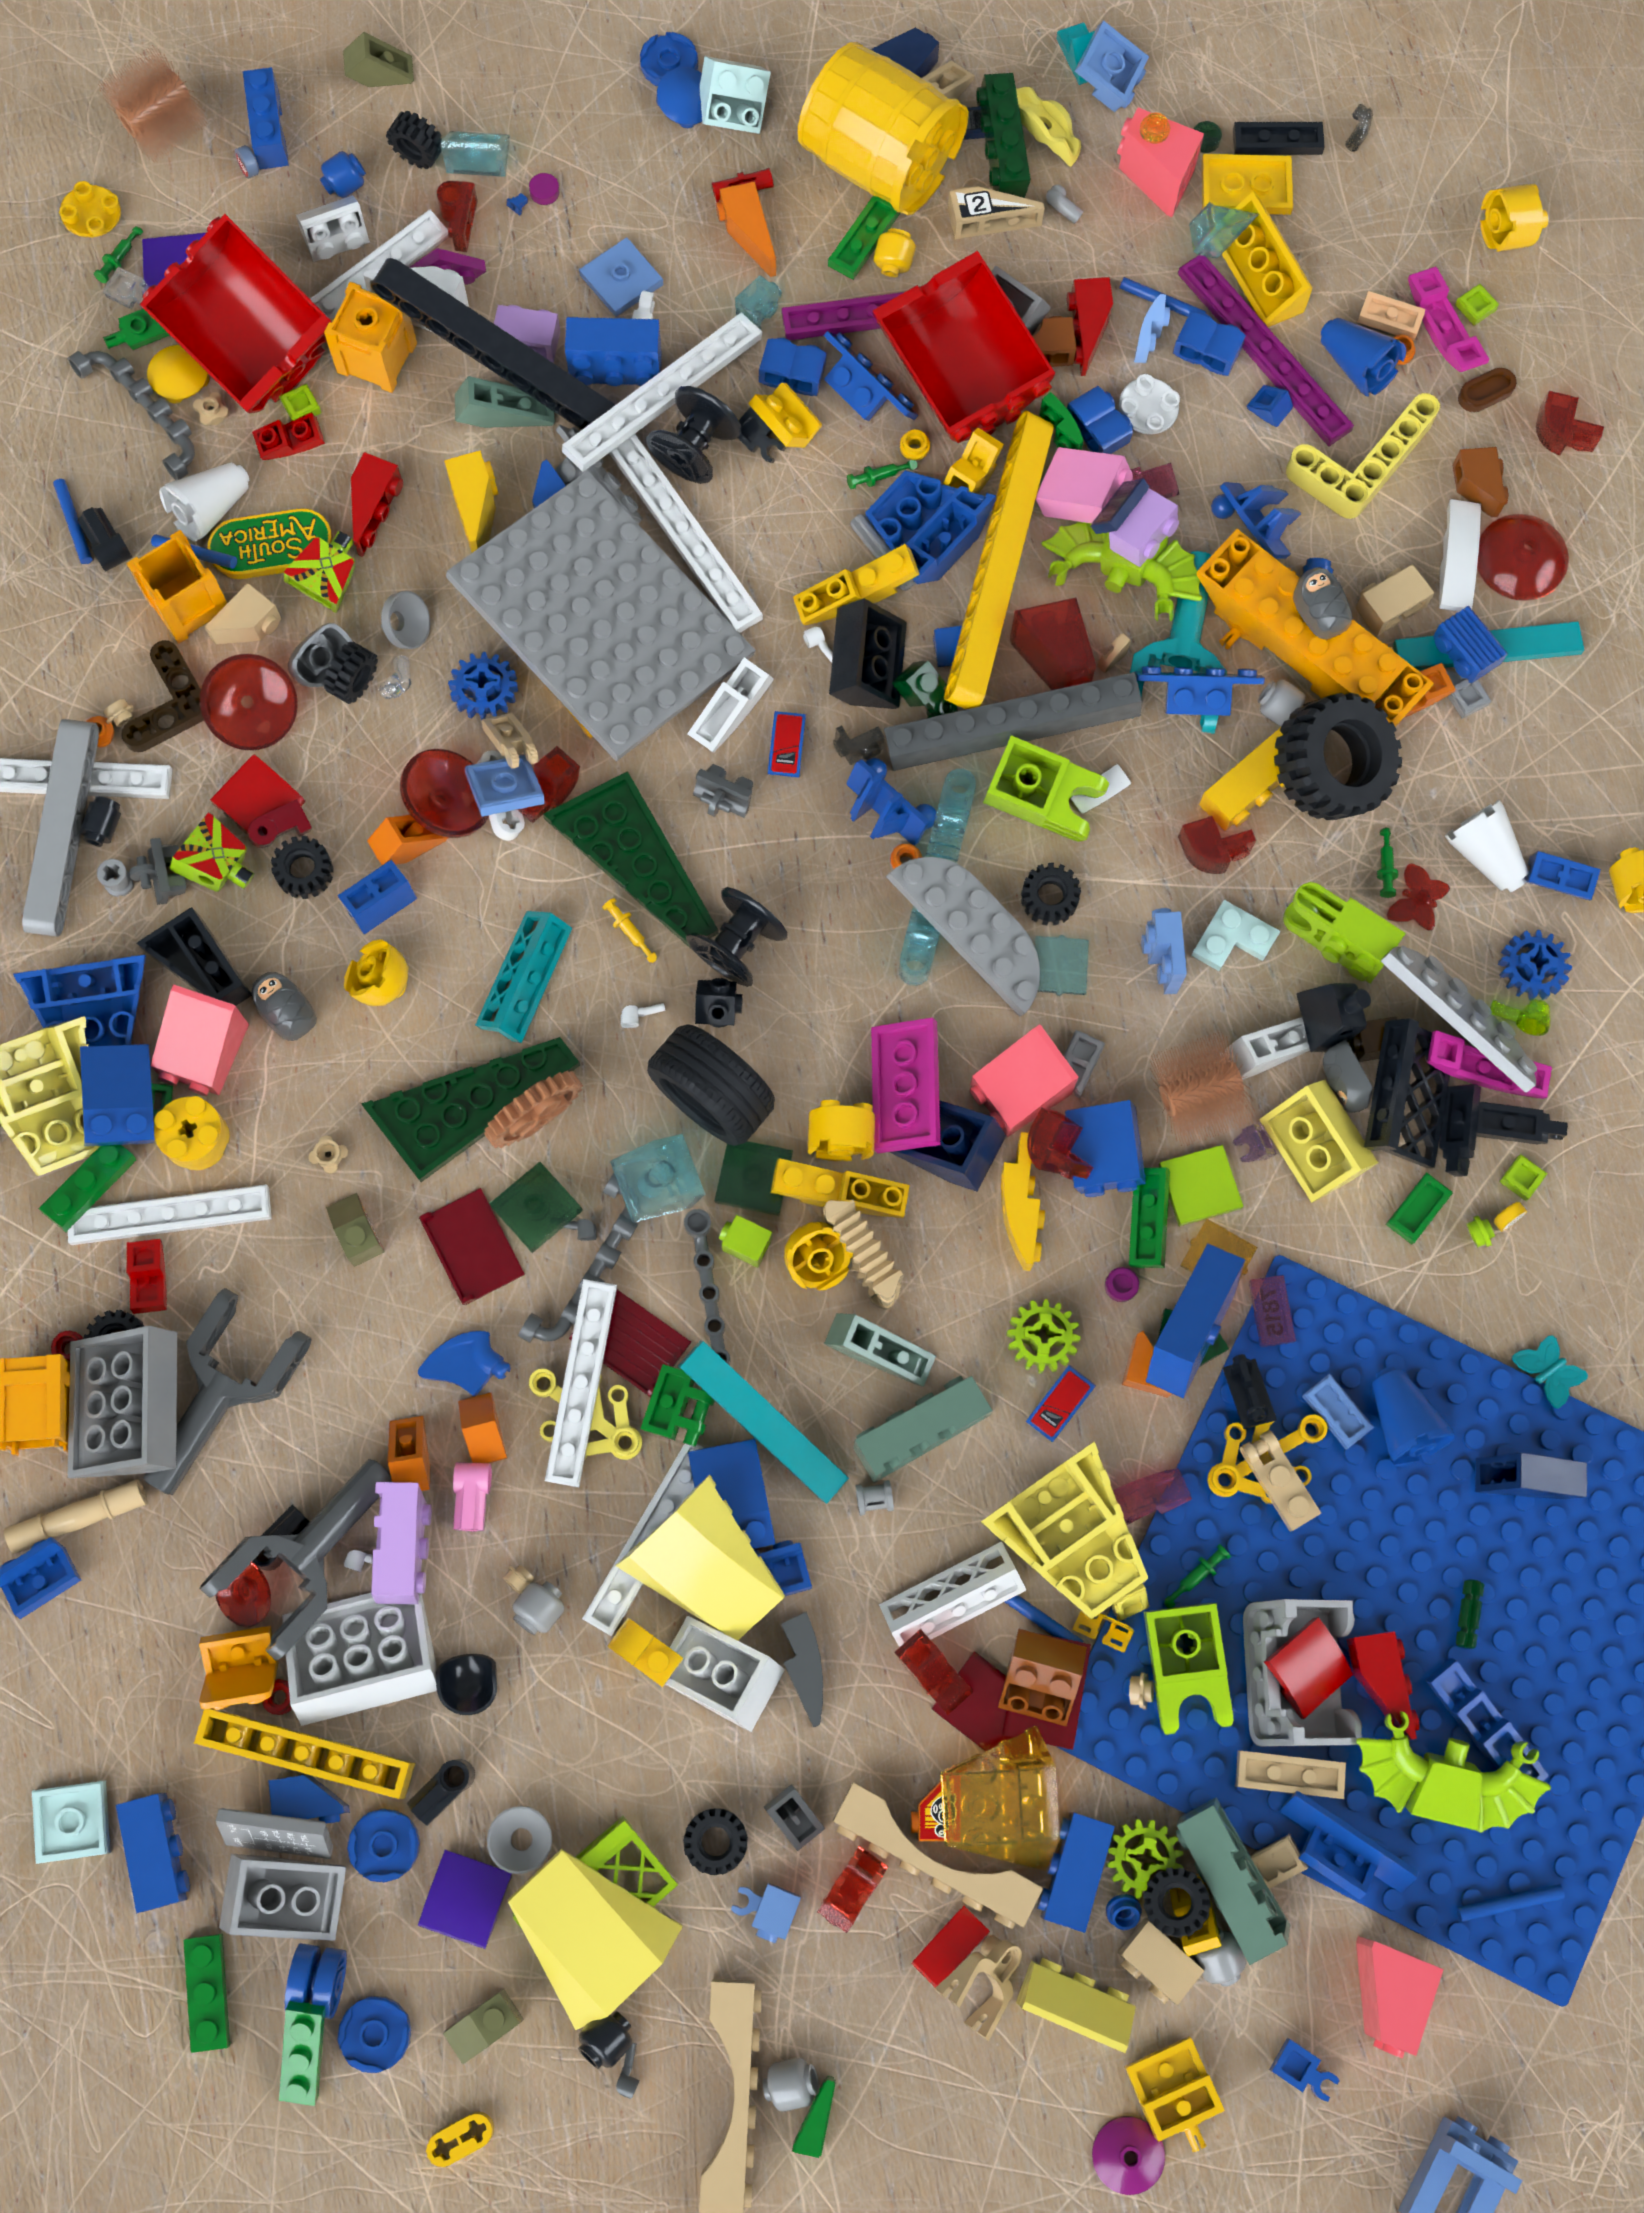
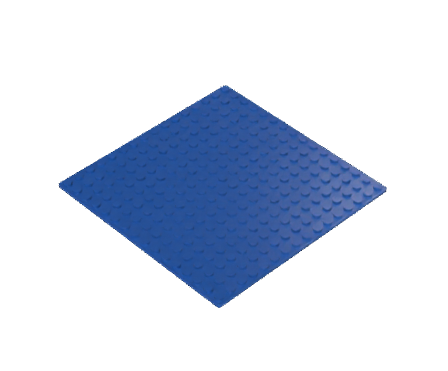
(1398, 1541)

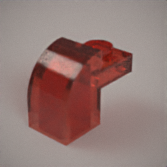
(1559, 429)
(557, 779)
(1209, 851)
(1051, 1145)
(933, 1672)
(852, 1889)

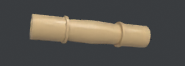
(76, 1515)

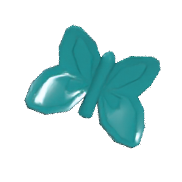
(1547, 1363)

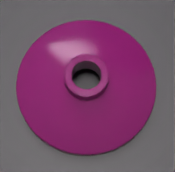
(1108, 2154)

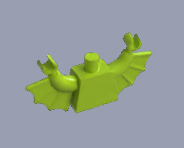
(1169, 570)
(1447, 1785)

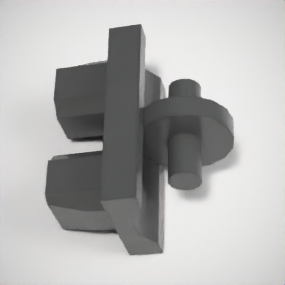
(722, 794)
(159, 858)

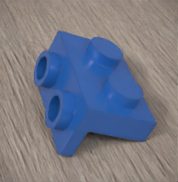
(787, 1567)
(37, 1576)

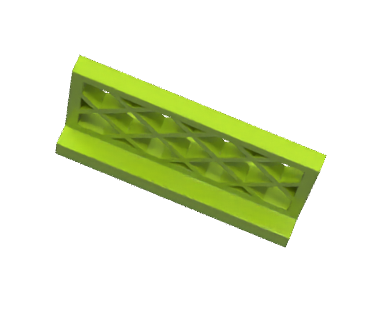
(610, 1844)

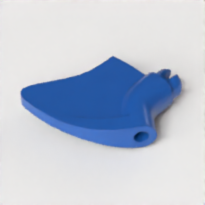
(465, 1362)

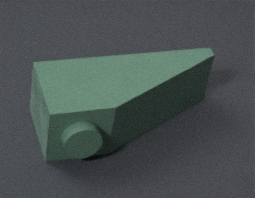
(498, 405)
(879, 1348)

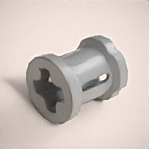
(110, 869)
(874, 1497)

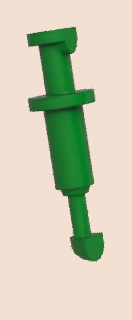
(113, 260)
(871, 475)
(1387, 872)
(1198, 1574)

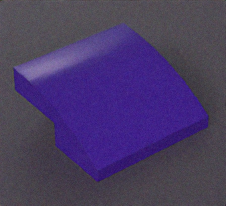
(464, 1899)

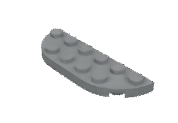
(973, 925)
(1463, 1012)

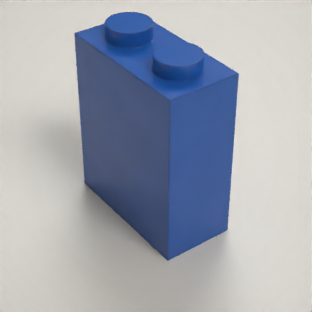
(1109, 1145)

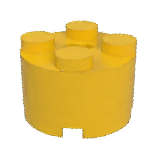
(1512, 217)
(1628, 880)
(209, 1131)
(841, 1131)

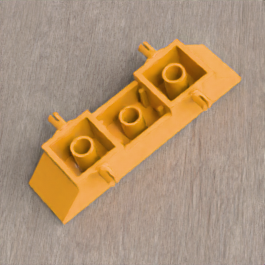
(1257, 604)

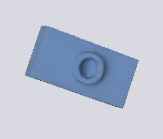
(1338, 1411)

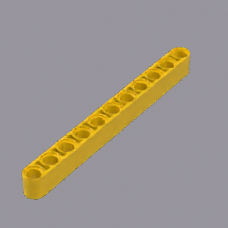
(999, 562)

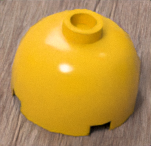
(378, 975)
(816, 1256)

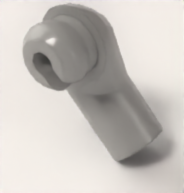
(1057, 199)

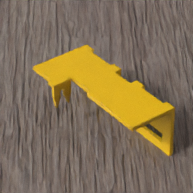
(1113, 1632)

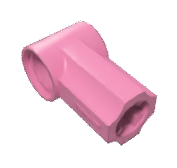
(471, 1487)

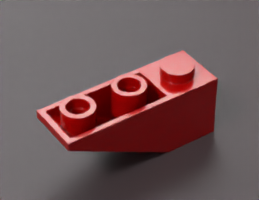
(1091, 308)
(372, 491)
(1380, 1672)

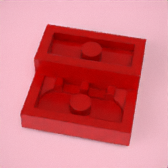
(253, 792)
(1309, 1667)

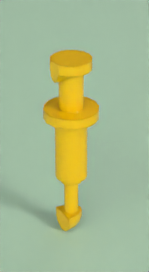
(629, 929)

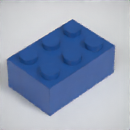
(613, 350)

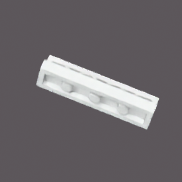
(955, 1602)

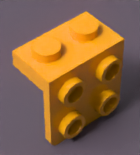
(237, 1668)

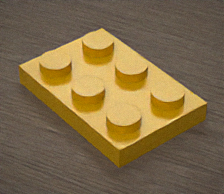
(1231, 178)

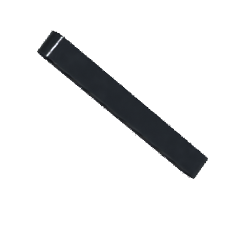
(488, 344)

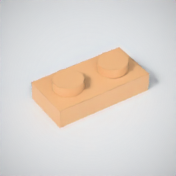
(1391, 315)

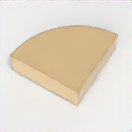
(1120, 649)

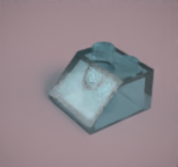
(658, 1178)

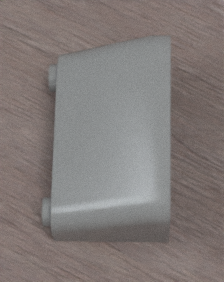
(1270, 1715)

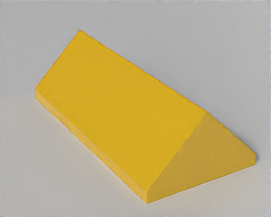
(1267, 267)

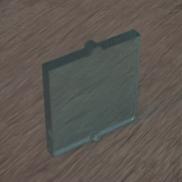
(1062, 965)

